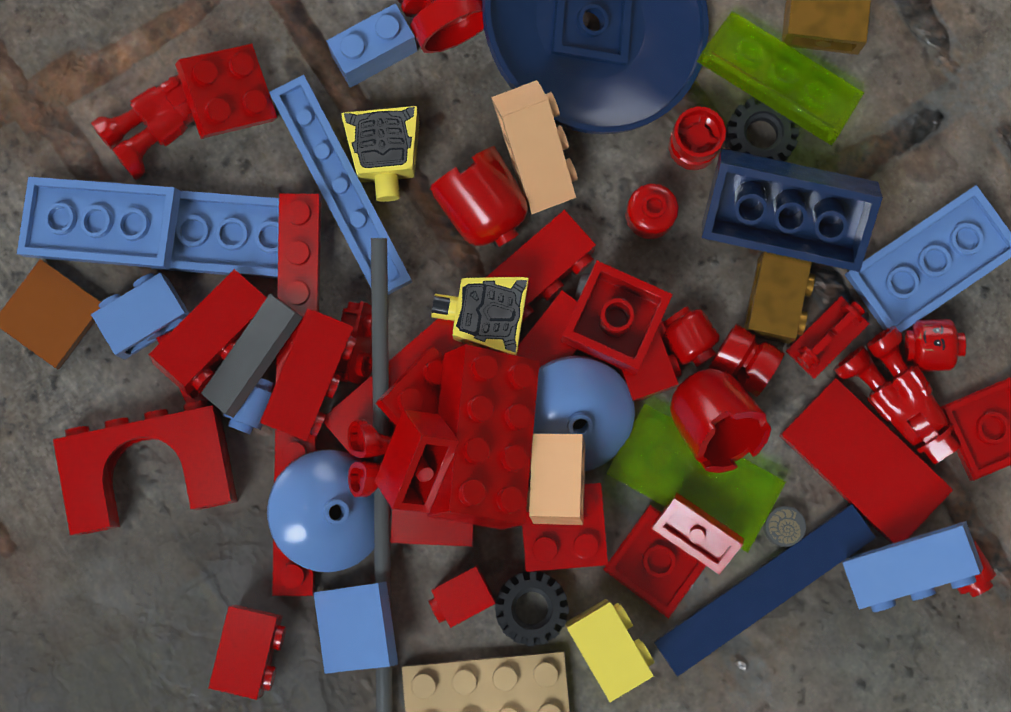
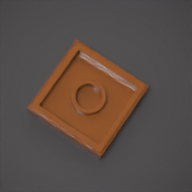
(49, 314)

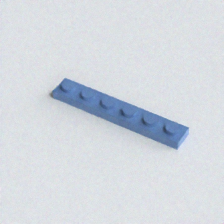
(336, 178)

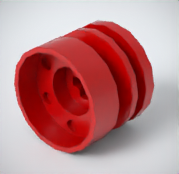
(443, 23)

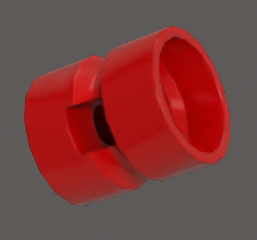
(697, 138)
(746, 360)

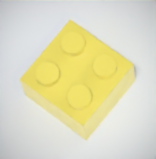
(609, 649)

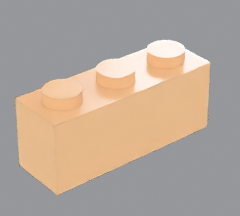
(536, 145)

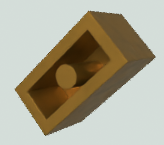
(827, 25)
(779, 297)

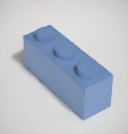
(913, 567)

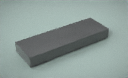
(251, 355)

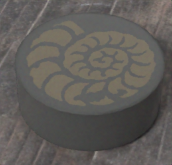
(784, 526)

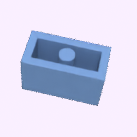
(372, 45)
(140, 315)

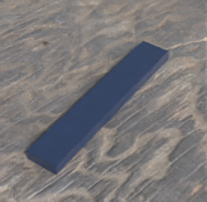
(764, 590)

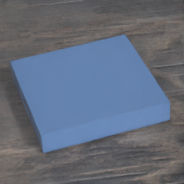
(355, 628)

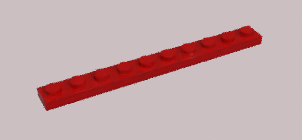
(299, 290)

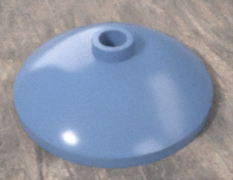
(590, 391)
(301, 518)

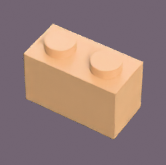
(557, 479)

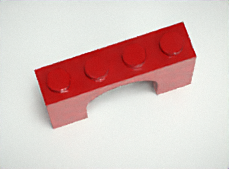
(89, 459)

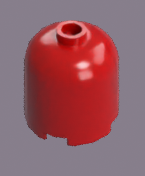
(482, 200)
(718, 419)

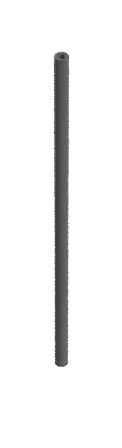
(380, 385)

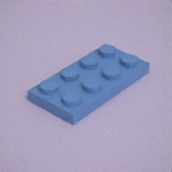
(99, 222)
(226, 234)
(933, 261)

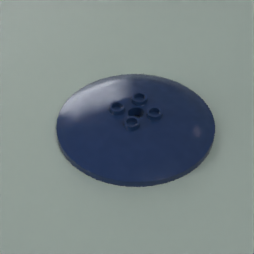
(606, 77)

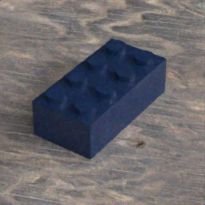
(791, 210)

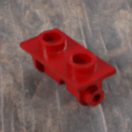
(828, 336)
(360, 361)

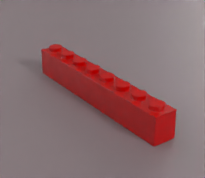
(542, 259)

